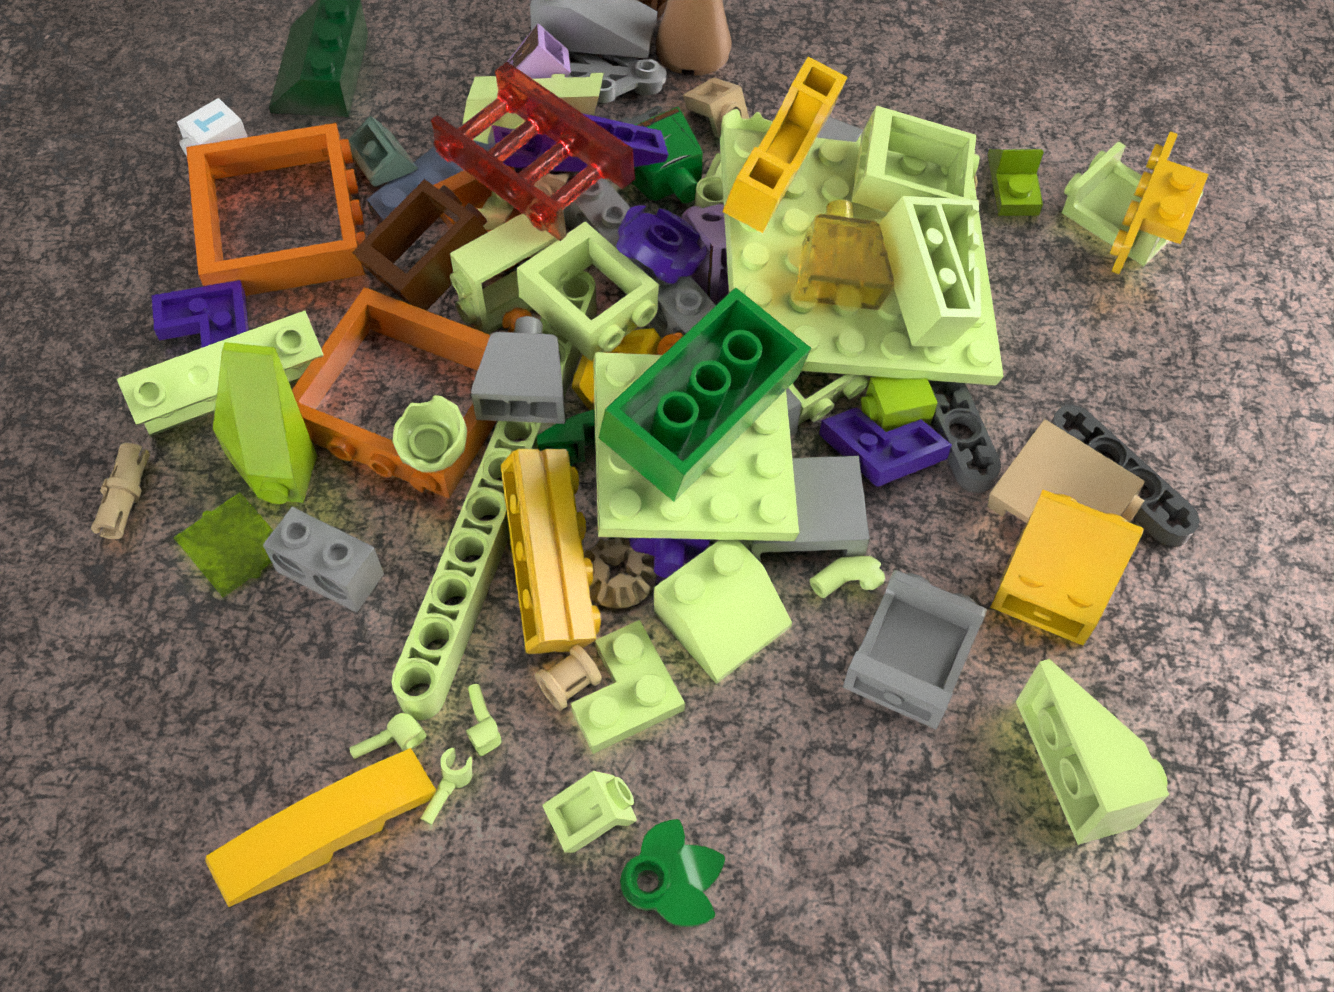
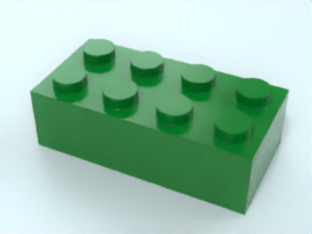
(703, 393)

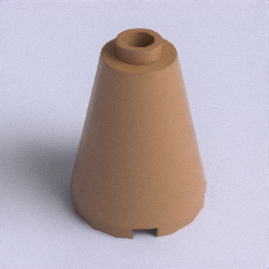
(693, 36)

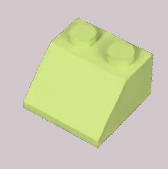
(721, 607)

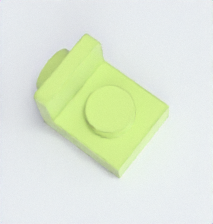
(589, 809)

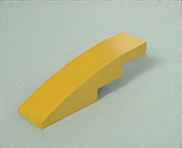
(317, 826)

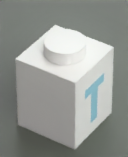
(210, 125)

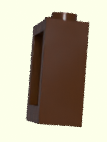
(403, 226)

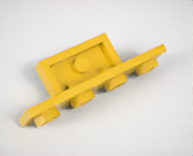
(1165, 203)

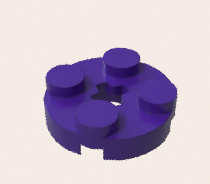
(661, 243)

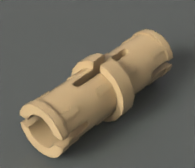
(120, 491)

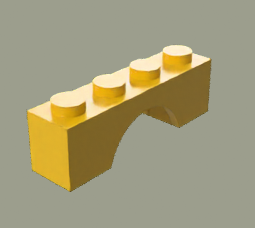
(785, 146)

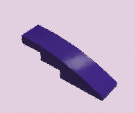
(646, 143)

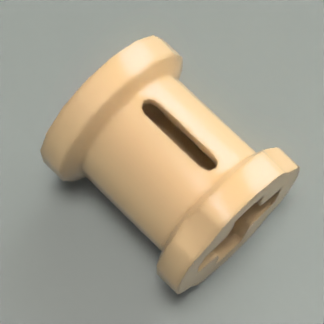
(568, 677)

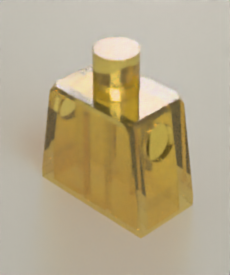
(844, 260)

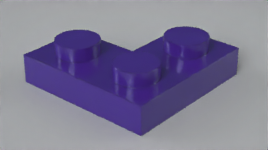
(211, 310)
(881, 453)

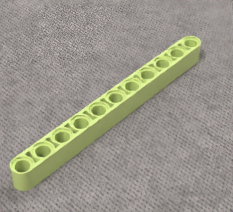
(475, 537)

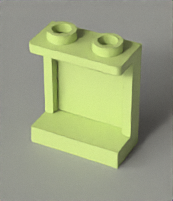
(1102, 198)

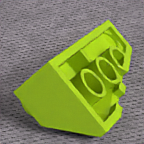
(262, 424)

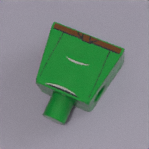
(683, 165)

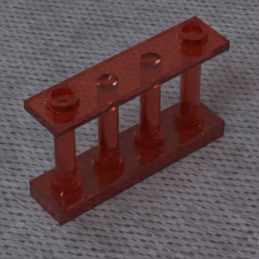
(543, 115)

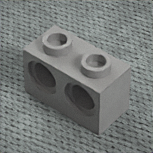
(324, 559)

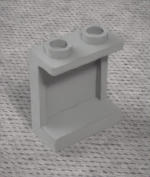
(828, 508)
(915, 648)

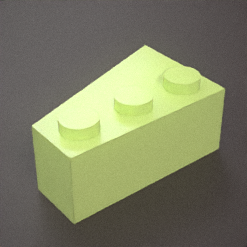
(576, 91)
(934, 266)

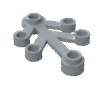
(640, 76)

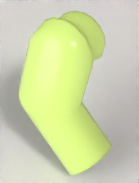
(495, 211)
(846, 569)

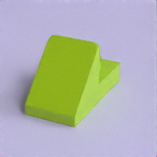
(1016, 181)

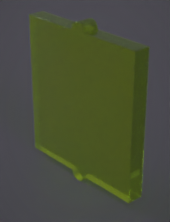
(228, 544)

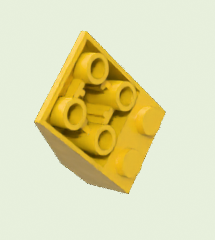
(1065, 566)

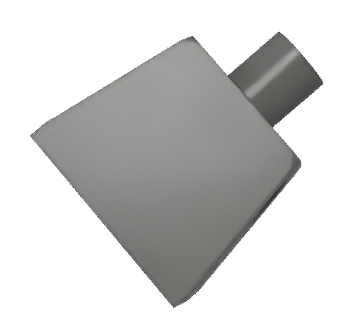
(520, 376)

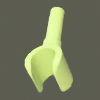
(401, 728)
(485, 734)
(450, 780)

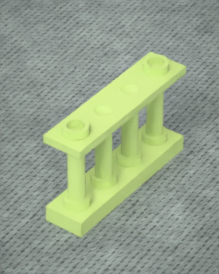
(188, 384)

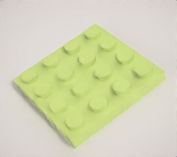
(737, 498)

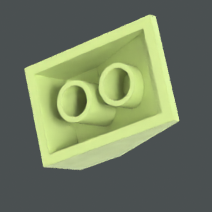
(1090, 757)

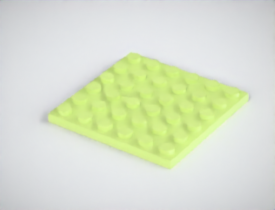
(844, 336)

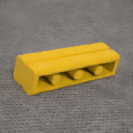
(549, 551)

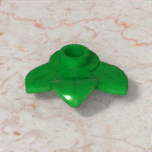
(681, 876)

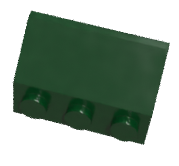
(321, 60)

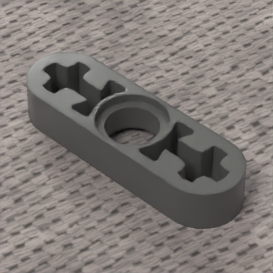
(965, 412)

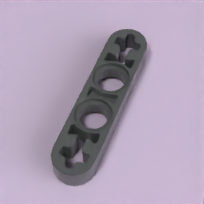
(1173, 503)

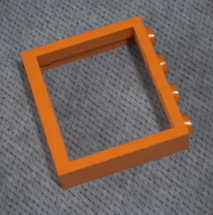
(268, 152)
(412, 326)

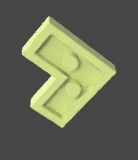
(639, 693)

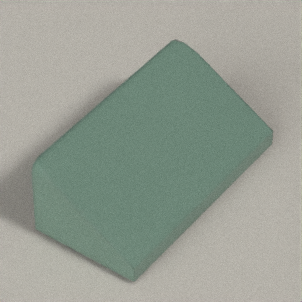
(379, 153)

